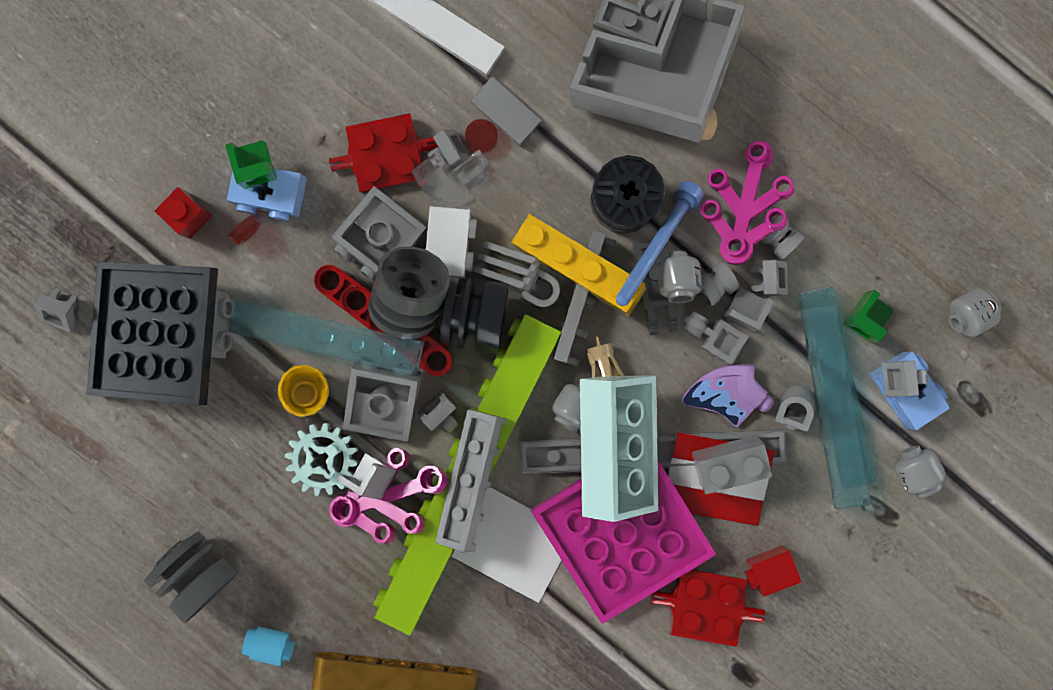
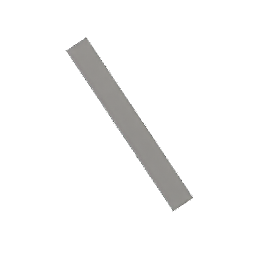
(565, 453)

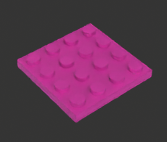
(625, 558)

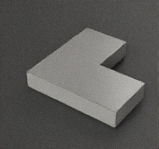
(634, 22)

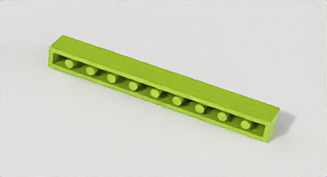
(503, 397)

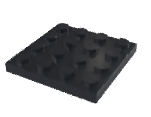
(152, 332)

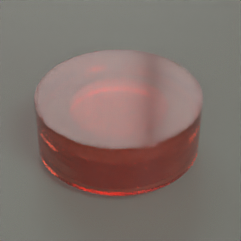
(481, 135)
(244, 230)

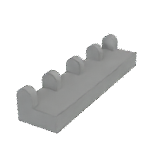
(576, 307)
(469, 481)

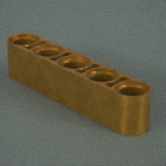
(362, 672)

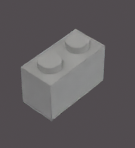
(732, 464)

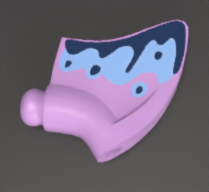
(729, 392)

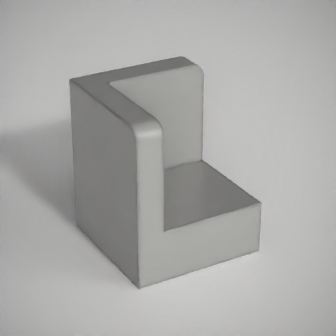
(748, 309)
(370, 477)

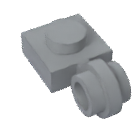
(721, 340)

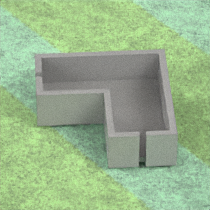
(664, 85)

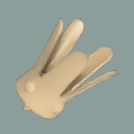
(603, 360)

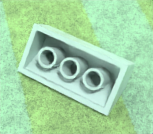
(618, 446)

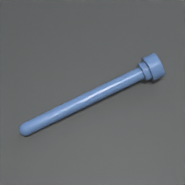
(685, 199)

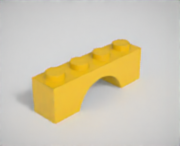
(575, 262)

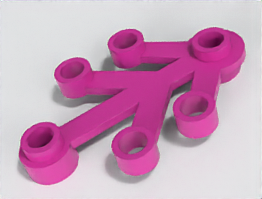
(747, 207)
(359, 505)

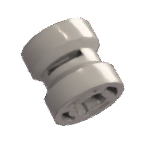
(788, 243)
(717, 283)

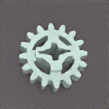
(312, 448)

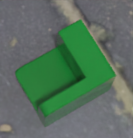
(251, 164)
(869, 317)

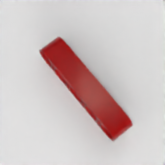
(342, 295)

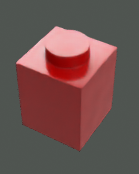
(183, 213)
(772, 571)

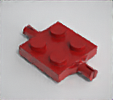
(383, 152)
(708, 607)

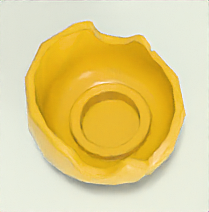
(303, 390)

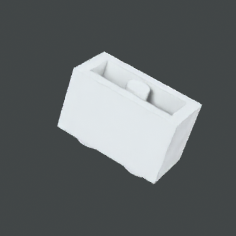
(449, 238)

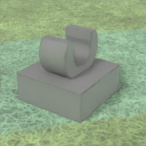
(450, 147)
(774, 277)
(56, 312)
(902, 378)
(439, 412)

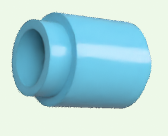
(268, 646)

